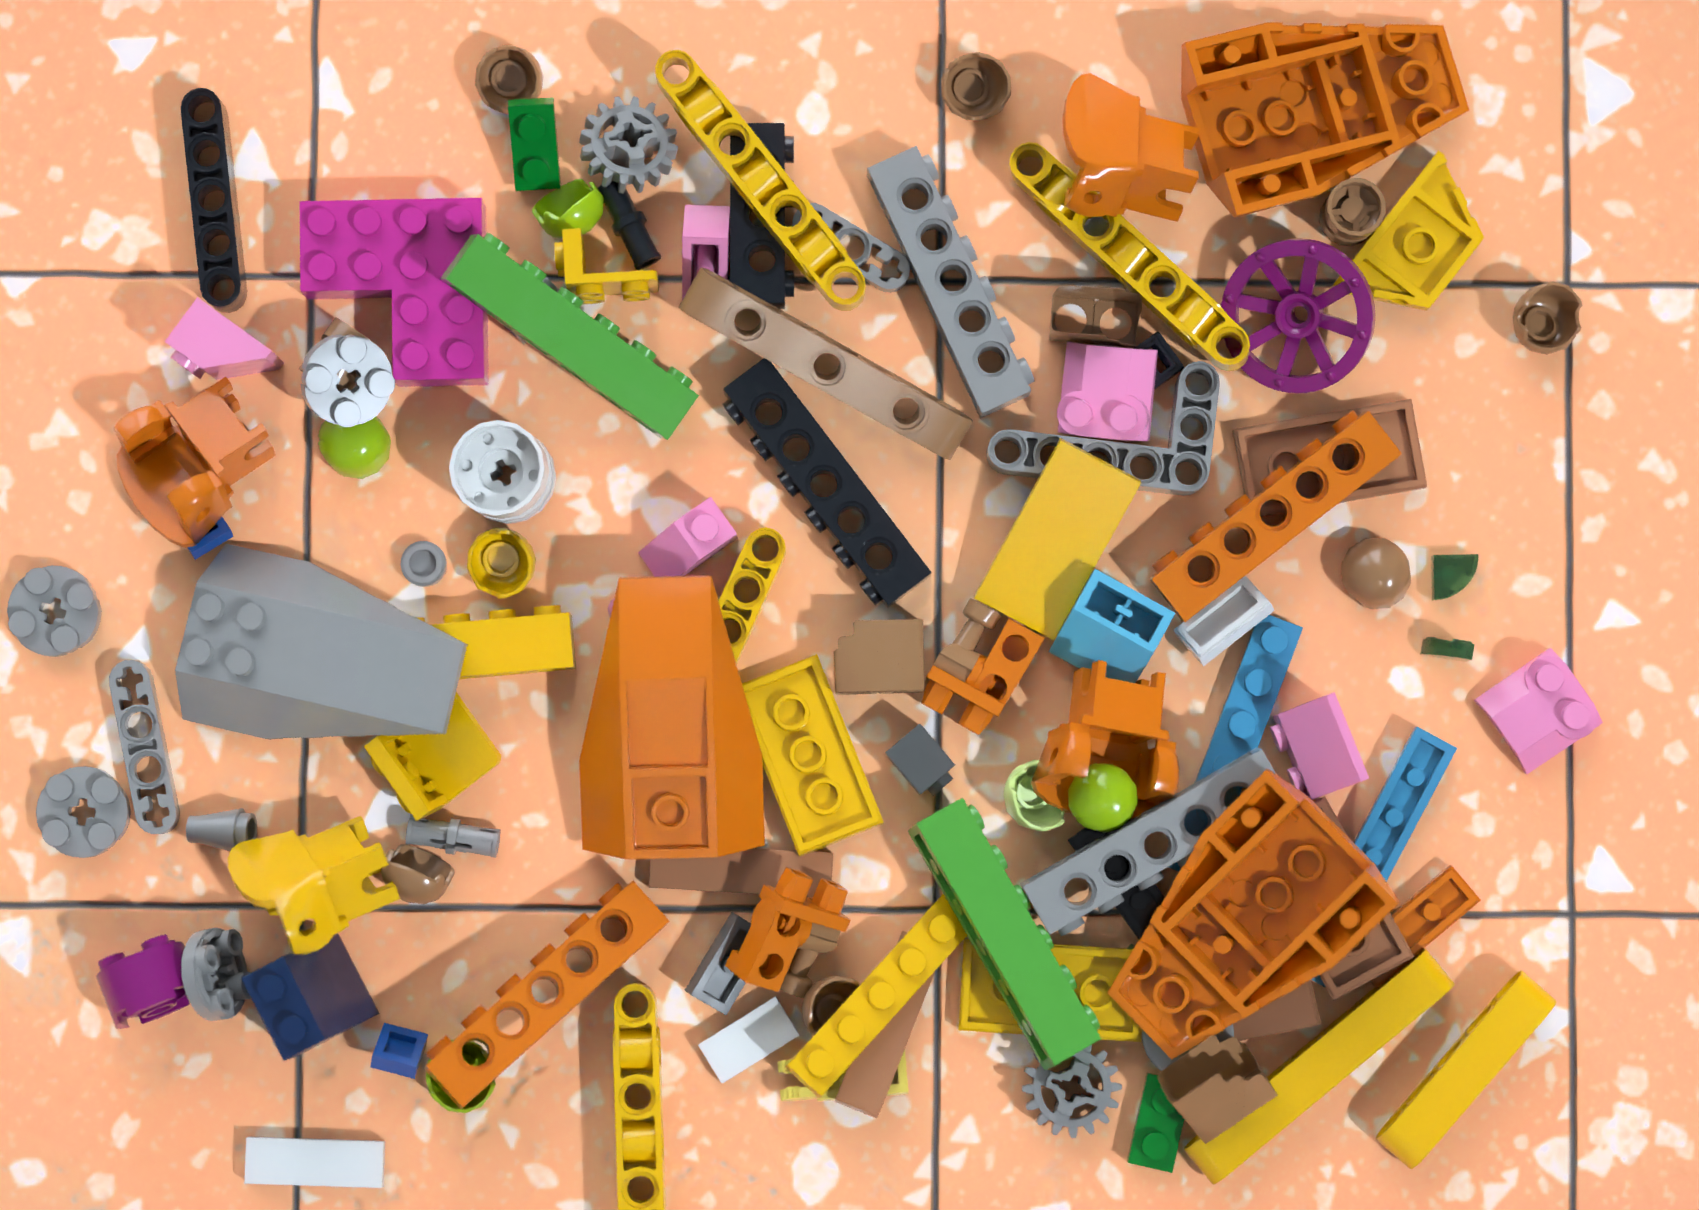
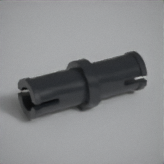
(630, 226)

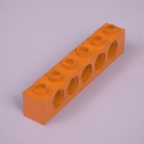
(1372, 453)
(641, 923)

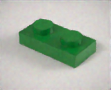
(534, 144)
(1155, 1129)

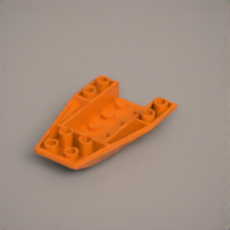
(669, 731)

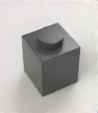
(921, 761)

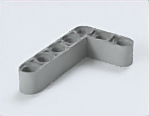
(1120, 454)

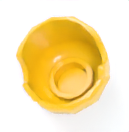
(501, 562)

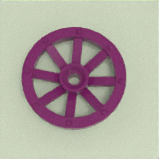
(1290, 325)

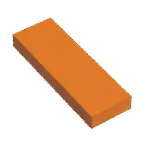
(1431, 912)

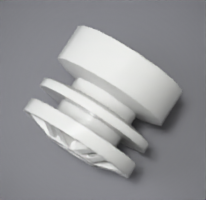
(479, 462)

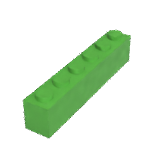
(569, 335)
(1005, 933)

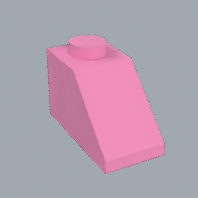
(705, 242)
(689, 541)

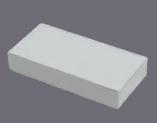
(1224, 620)
(748, 1039)

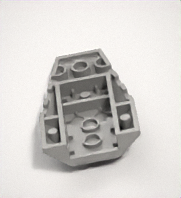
(308, 655)

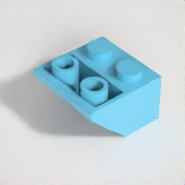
(1112, 626)

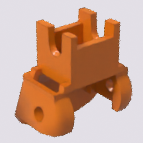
(1123, 153)
(185, 471)
(1112, 726)

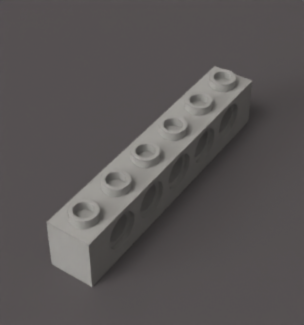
(890, 182)
(1047, 887)

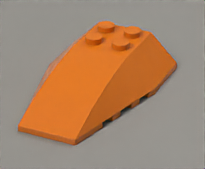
(1311, 104)
(1250, 917)

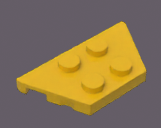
(1420, 241)

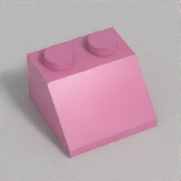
(217, 346)
(1318, 747)

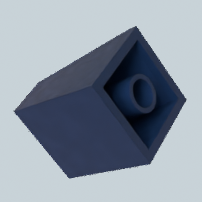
(310, 997)

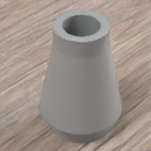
(222, 829)

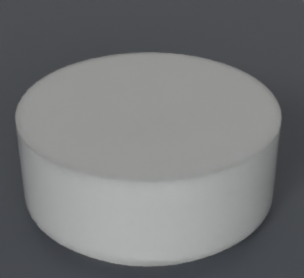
(423, 564)

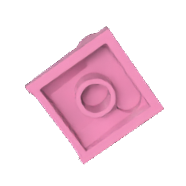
(1107, 392)
(1540, 710)

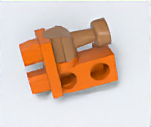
(978, 678)
(789, 930)

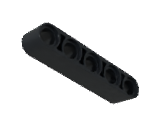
(208, 179)

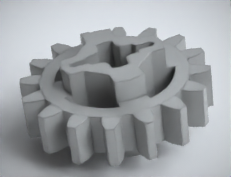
(623, 150)
(1063, 1107)

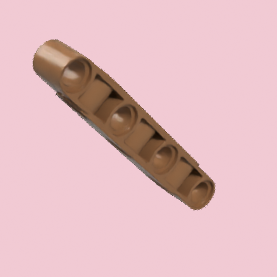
(797, 346)

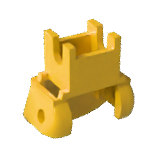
(312, 879)

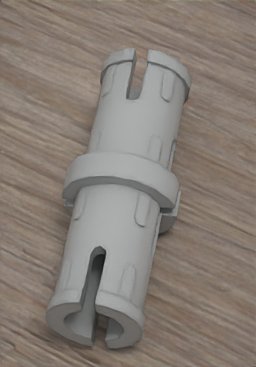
(453, 836)

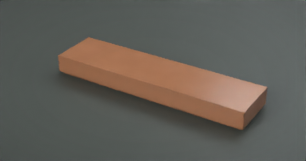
(738, 871)
(874, 1069)

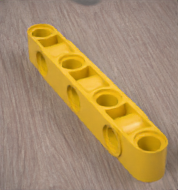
(759, 179)
(1133, 261)
(638, 1129)

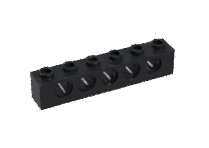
(765, 384)

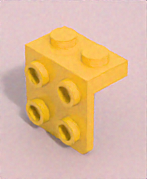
(595, 286)
(435, 767)

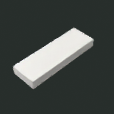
(314, 1162)

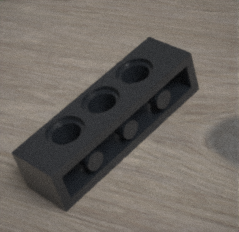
(749, 238)

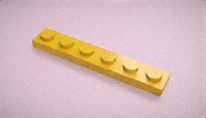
(878, 998)

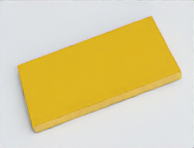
(1057, 539)
(810, 756)
(1093, 970)

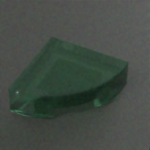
(1451, 574)
(1452, 650)

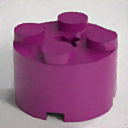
(144, 982)

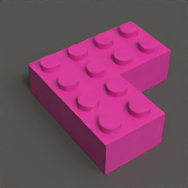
(400, 254)

